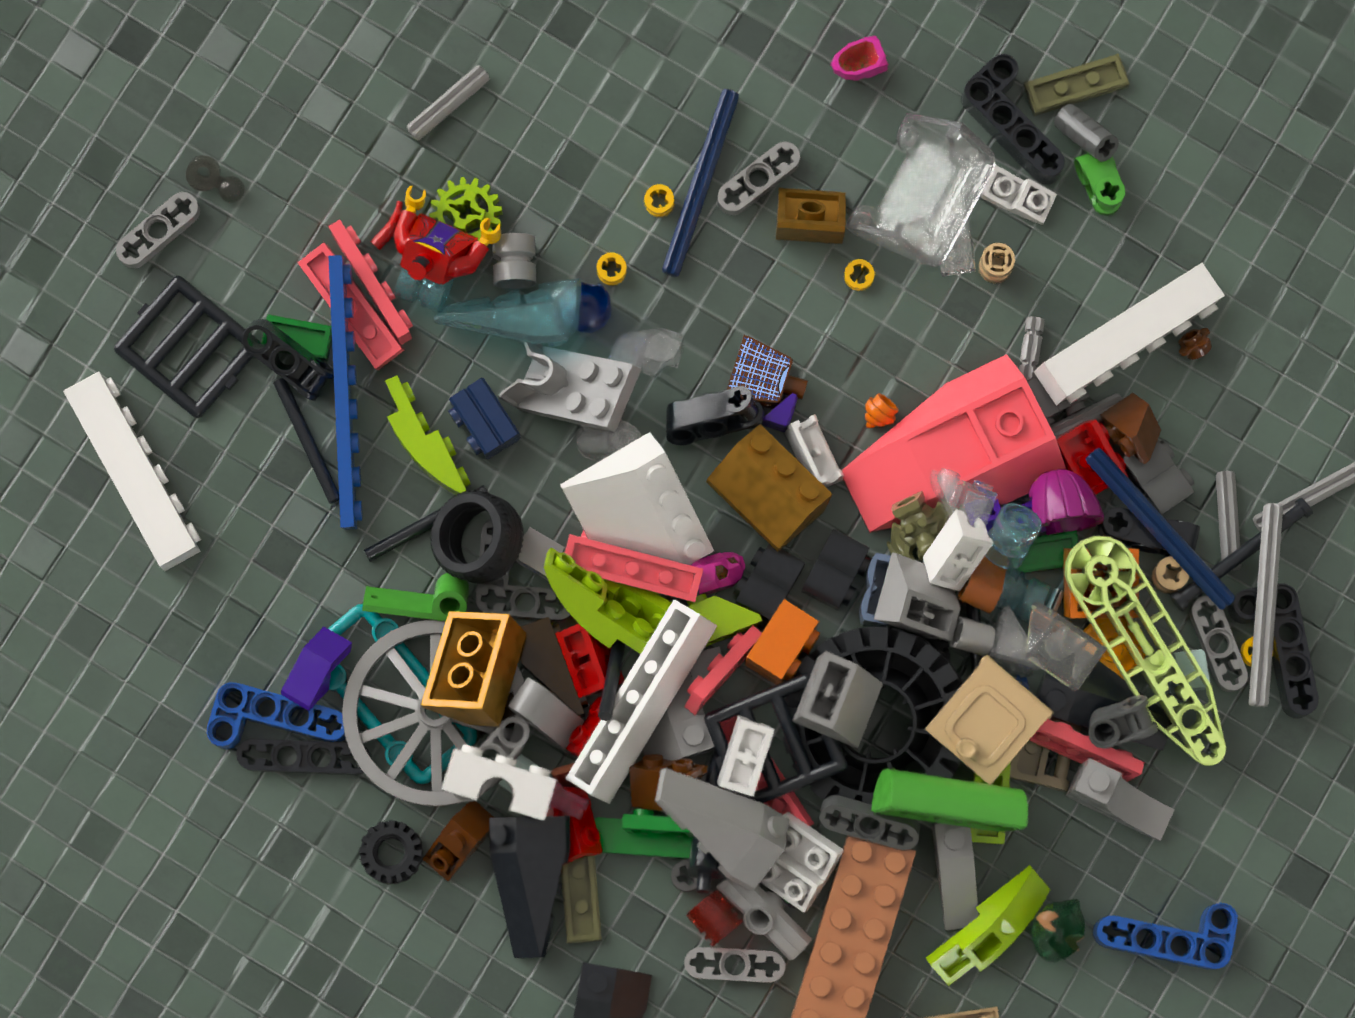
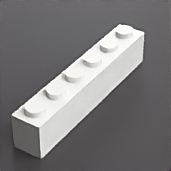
(1129, 334)
(132, 471)
(641, 701)

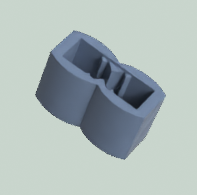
(874, 582)

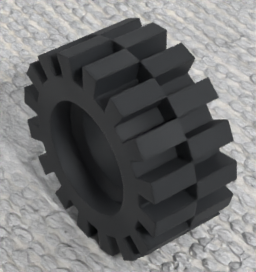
(375, 837)

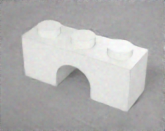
(530, 788)

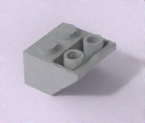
(914, 603)
(838, 699)

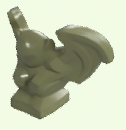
(917, 526)

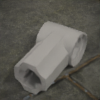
(973, 636)

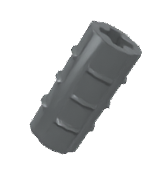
(1086, 132)

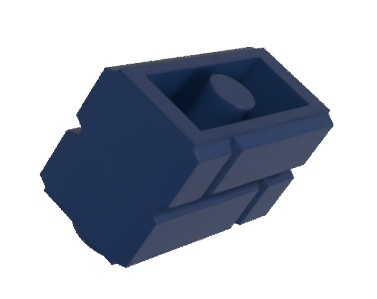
(484, 419)

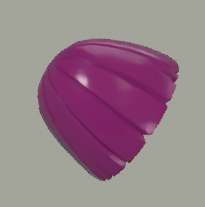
(1064, 502)

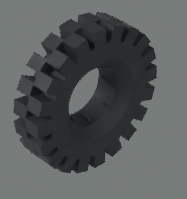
(918, 674)

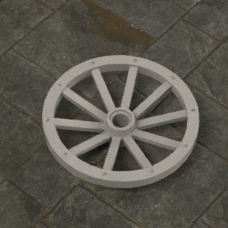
(355, 740)

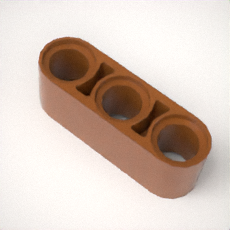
(984, 586)

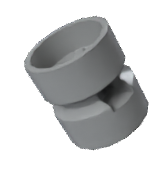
(514, 265)

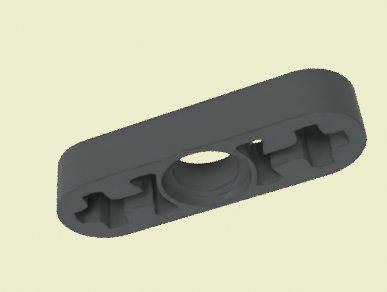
(862, 810)

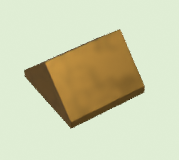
(811, 215)

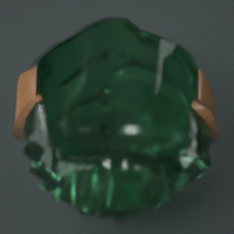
(1058, 930)

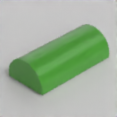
(950, 801)

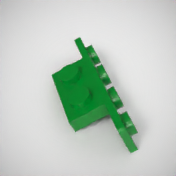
(644, 835)

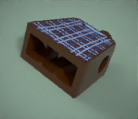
(765, 373)

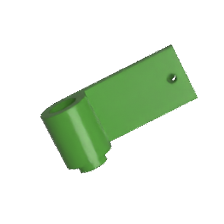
(449, 595)

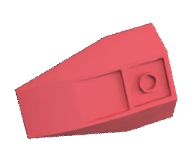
(974, 425)

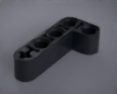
(1019, 124)
(1282, 651)

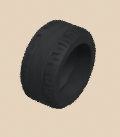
(448, 533)

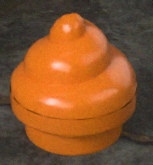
(880, 411)

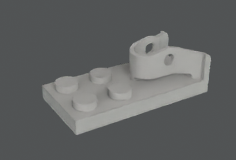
(573, 387)

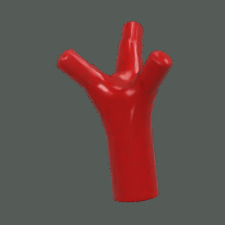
(388, 230)

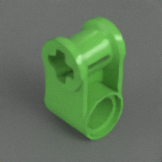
(1100, 178)

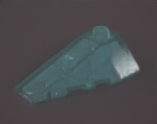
(534, 318)

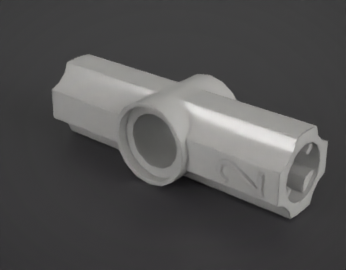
(775, 925)

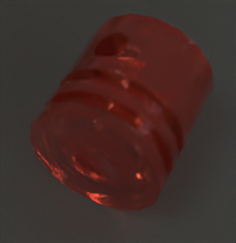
(714, 917)

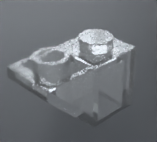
(952, 493)

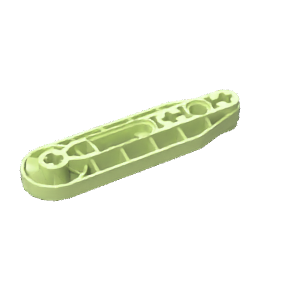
(1157, 667)

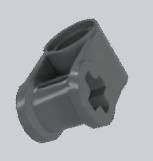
(1125, 722)

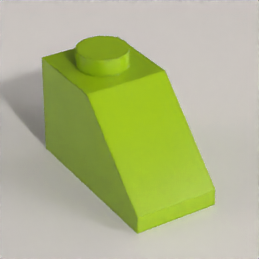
(726, 615)

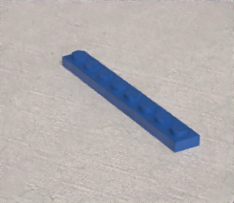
(345, 407)

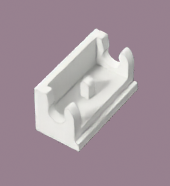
(813, 451)
(956, 551)
(745, 756)

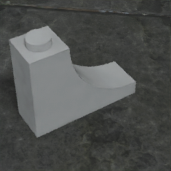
(1115, 798)

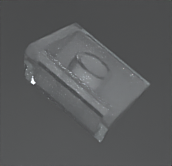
(1010, 645)
(1061, 647)

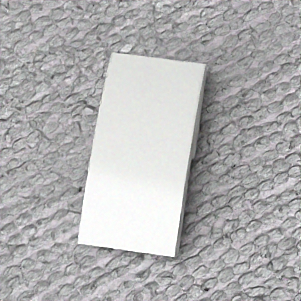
(1018, 195)

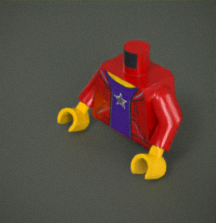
(437, 249)

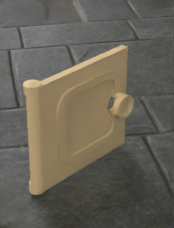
(993, 716)

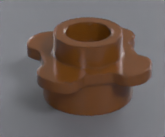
(1195, 343)

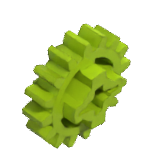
(469, 200)

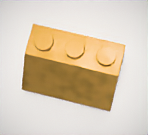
(769, 488)
(474, 667)

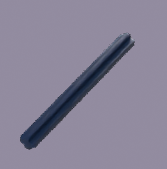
(700, 183)
(1160, 528)

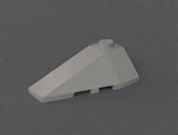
(680, 731)
(733, 828)

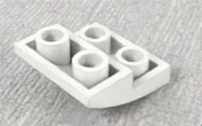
(803, 865)

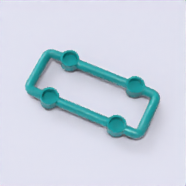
(338, 683)

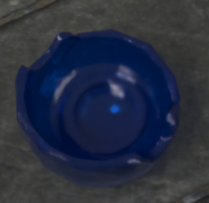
(594, 308)

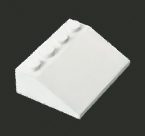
(638, 504)

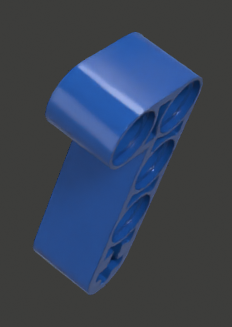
(279, 719)
(1163, 936)

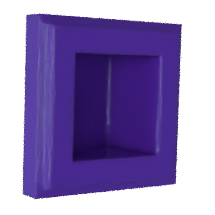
(782, 414)

